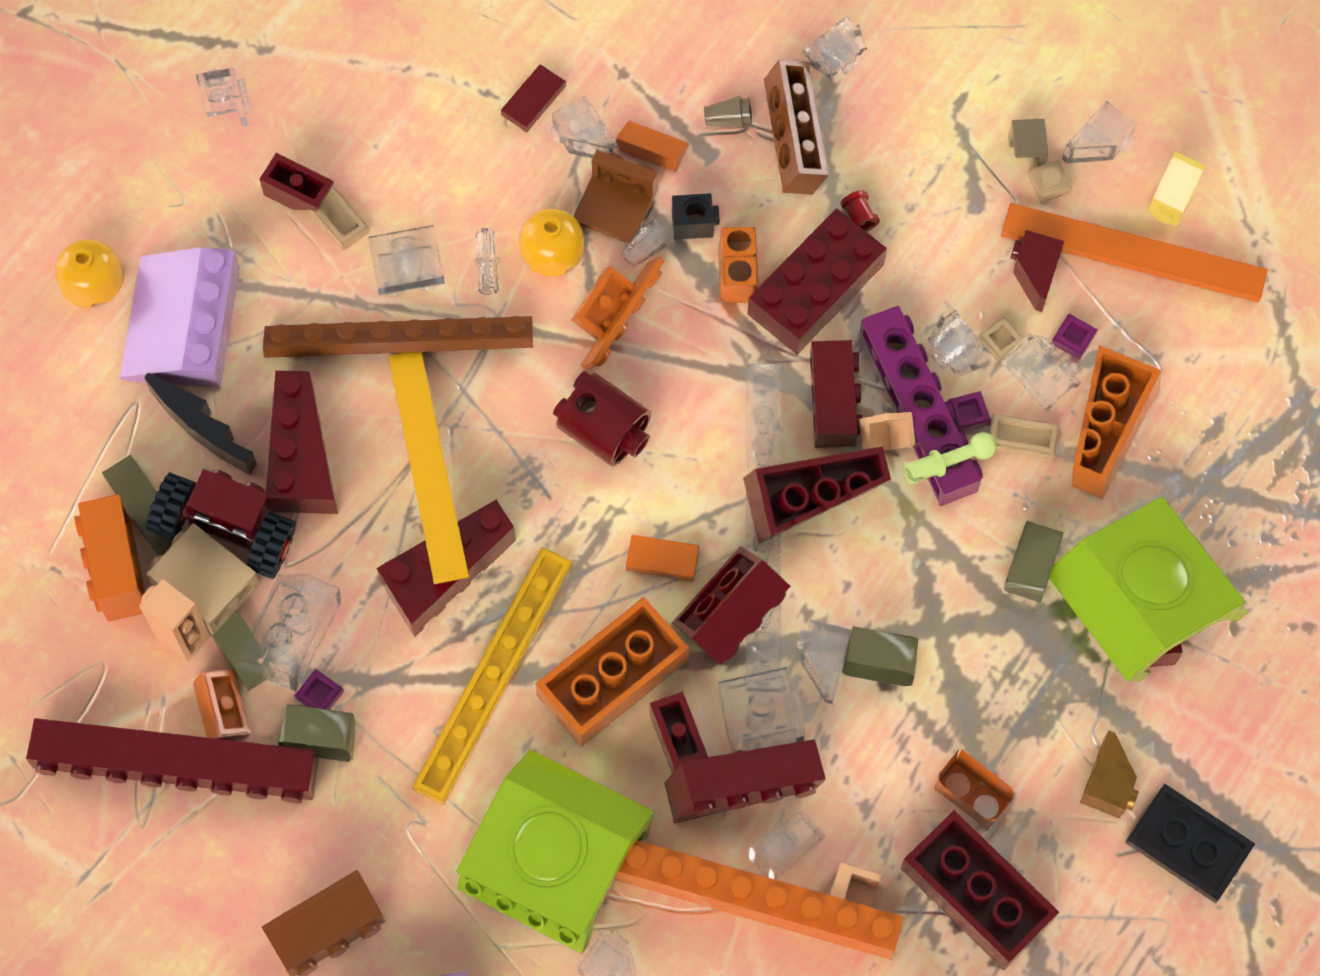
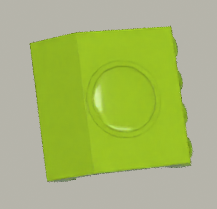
(1145, 587)
(551, 848)

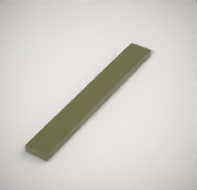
(138, 495)

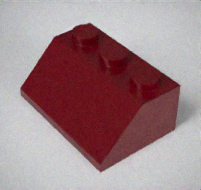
(731, 605)

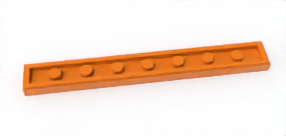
(1139, 253)

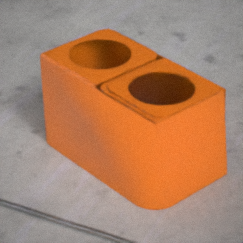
(731, 290)
(975, 773)

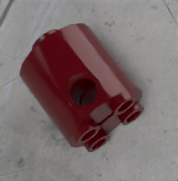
(612, 427)

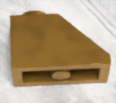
(1111, 780)

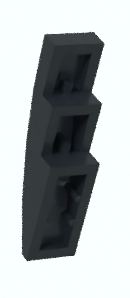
(194, 417)

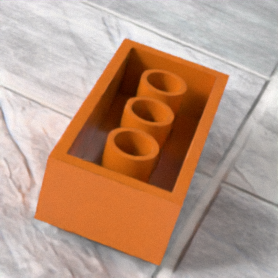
(612, 671)

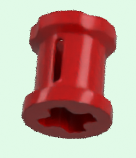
(860, 210)

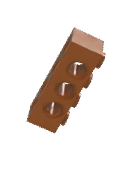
(795, 127)

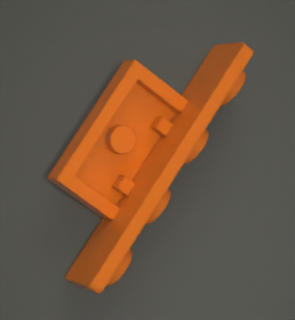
(609, 307)

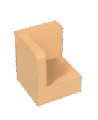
(887, 430)
(856, 884)

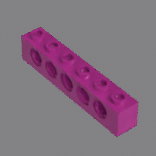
(892, 327)

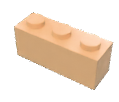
(174, 620)

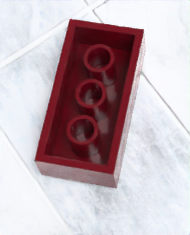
(816, 281)
(979, 890)

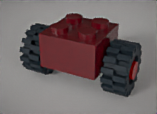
(227, 512)

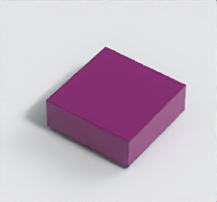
(1074, 336)
(970, 412)
(319, 691)

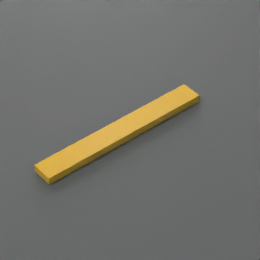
(428, 467)
(492, 676)

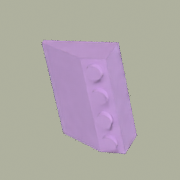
(181, 317)

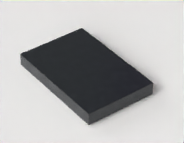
(1190, 843)

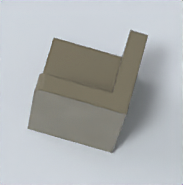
(1029, 139)

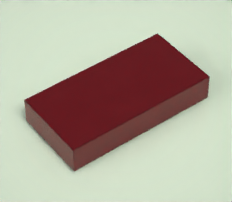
(533, 98)

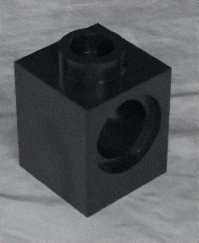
(689, 228)

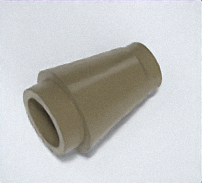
(729, 113)

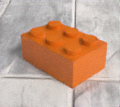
(110, 557)

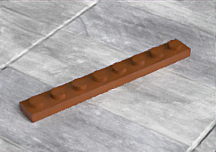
(398, 336)

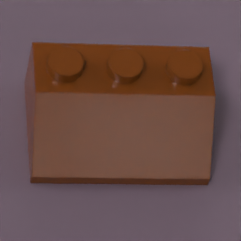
(324, 925)

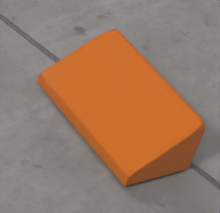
(651, 145)
(221, 705)

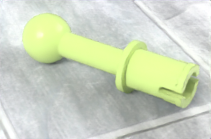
(981, 446)

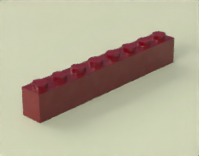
(172, 760)

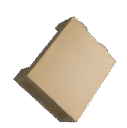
(205, 575)

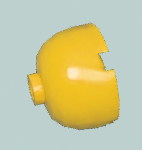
(551, 242)
(88, 273)

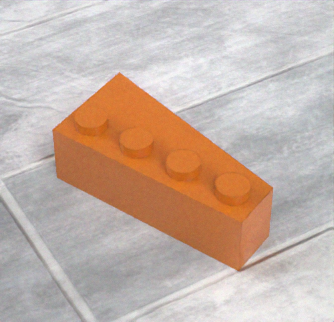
(1113, 414)

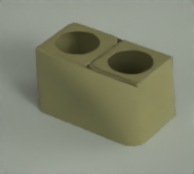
(1033, 561)
(881, 656)
(318, 729)

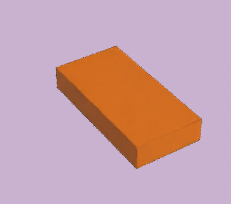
(662, 557)

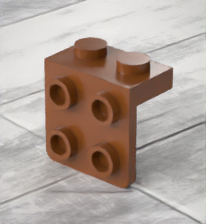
(617, 196)

